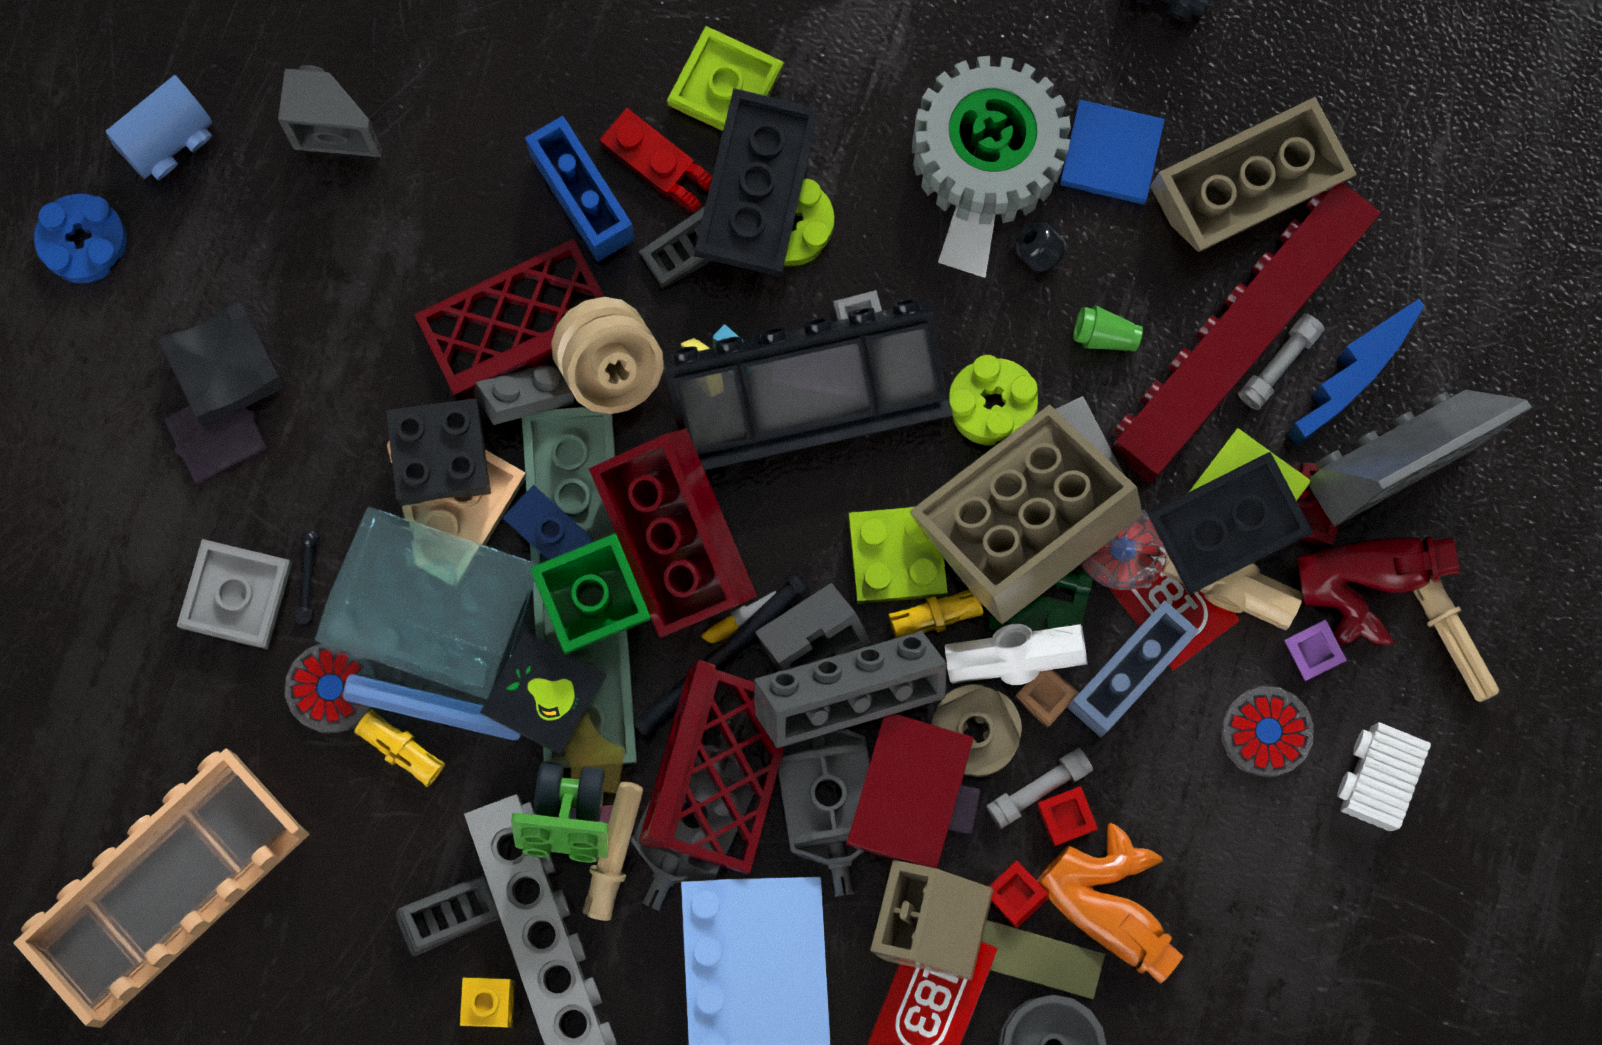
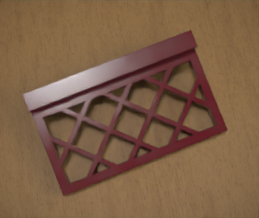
(522, 355)
(678, 766)

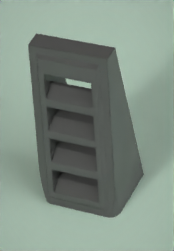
(665, 242)
(454, 930)

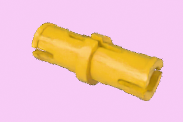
(935, 614)
(399, 747)

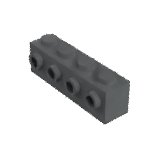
(849, 689)

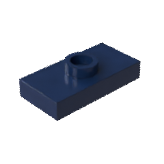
(545, 525)

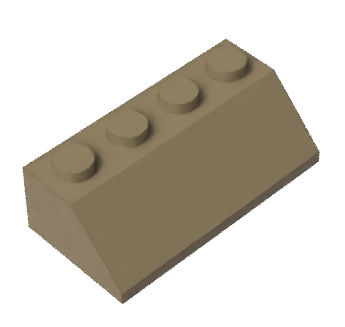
(1252, 176)

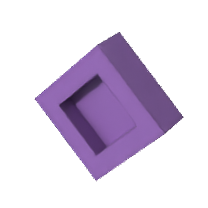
(1315, 650)

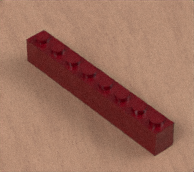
(1244, 331)

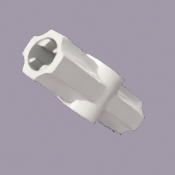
(1016, 654)

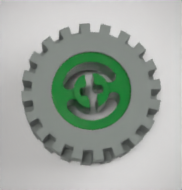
(997, 177)

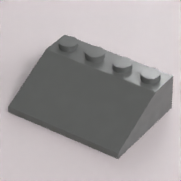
(1410, 450)

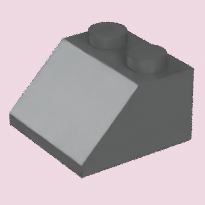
(323, 116)

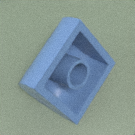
(160, 129)

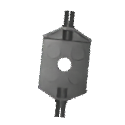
(816, 829)
(674, 867)

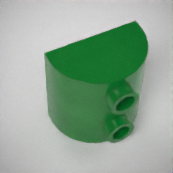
(590, 593)

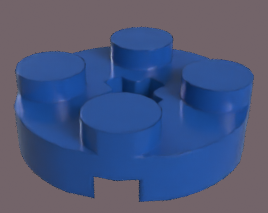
(100, 252)

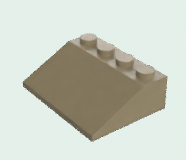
(1028, 513)

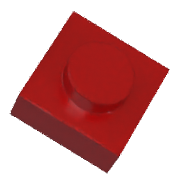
(1067, 816)
(1017, 894)

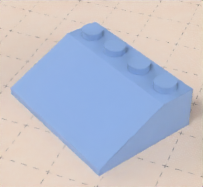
(755, 962)

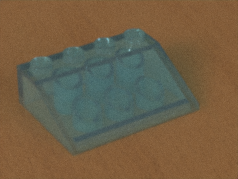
(427, 603)

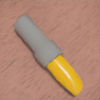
(728, 625)

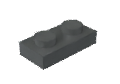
(523, 393)

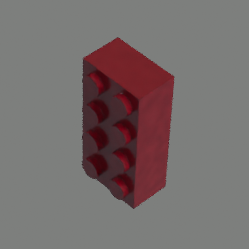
(672, 532)

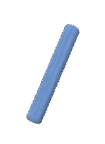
(423, 706)

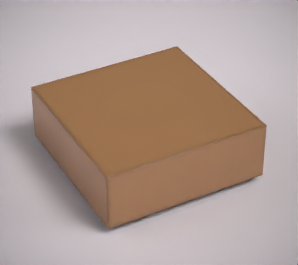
(1046, 696)

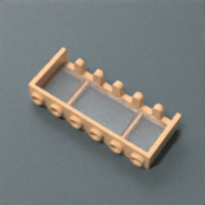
(159, 888)

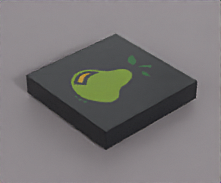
(543, 693)

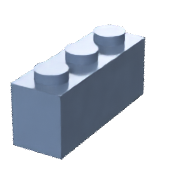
(1133, 669)

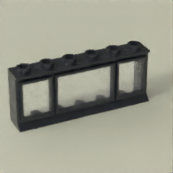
(809, 384)

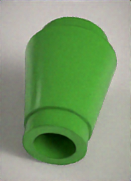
(1104, 330)

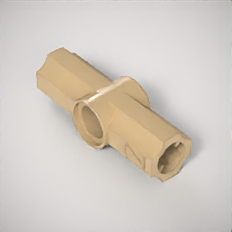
(1251, 593)

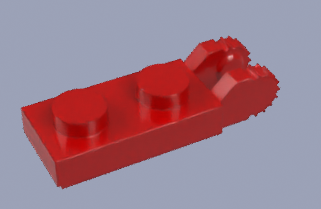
(654, 159)

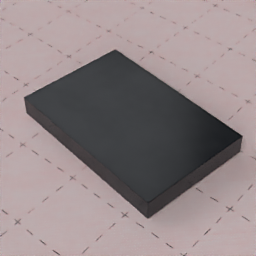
(1229, 523)

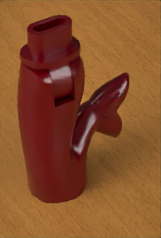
(1382, 564)

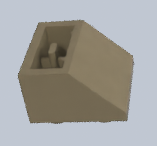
(931, 920)

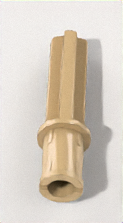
(1456, 639)
(607, 873)

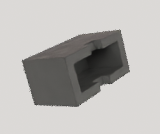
(813, 631)

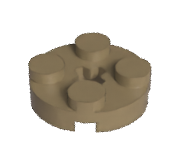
(985, 707)

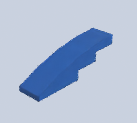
(1362, 363)

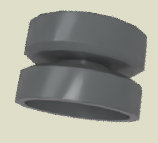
(1051, 1018)

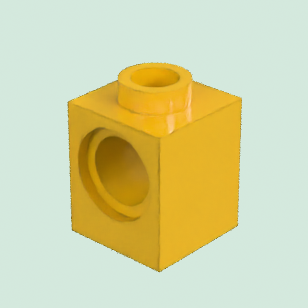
(487, 1002)

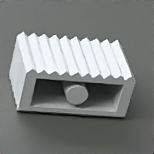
(1383, 776)

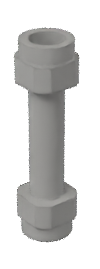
(1303, 335)
(1007, 808)

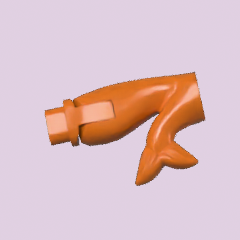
(1111, 920)

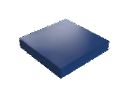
(1112, 152)

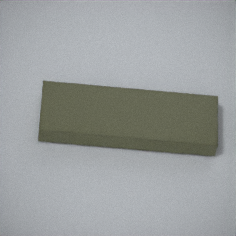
(1044, 960)

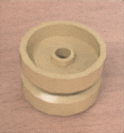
(607, 355)

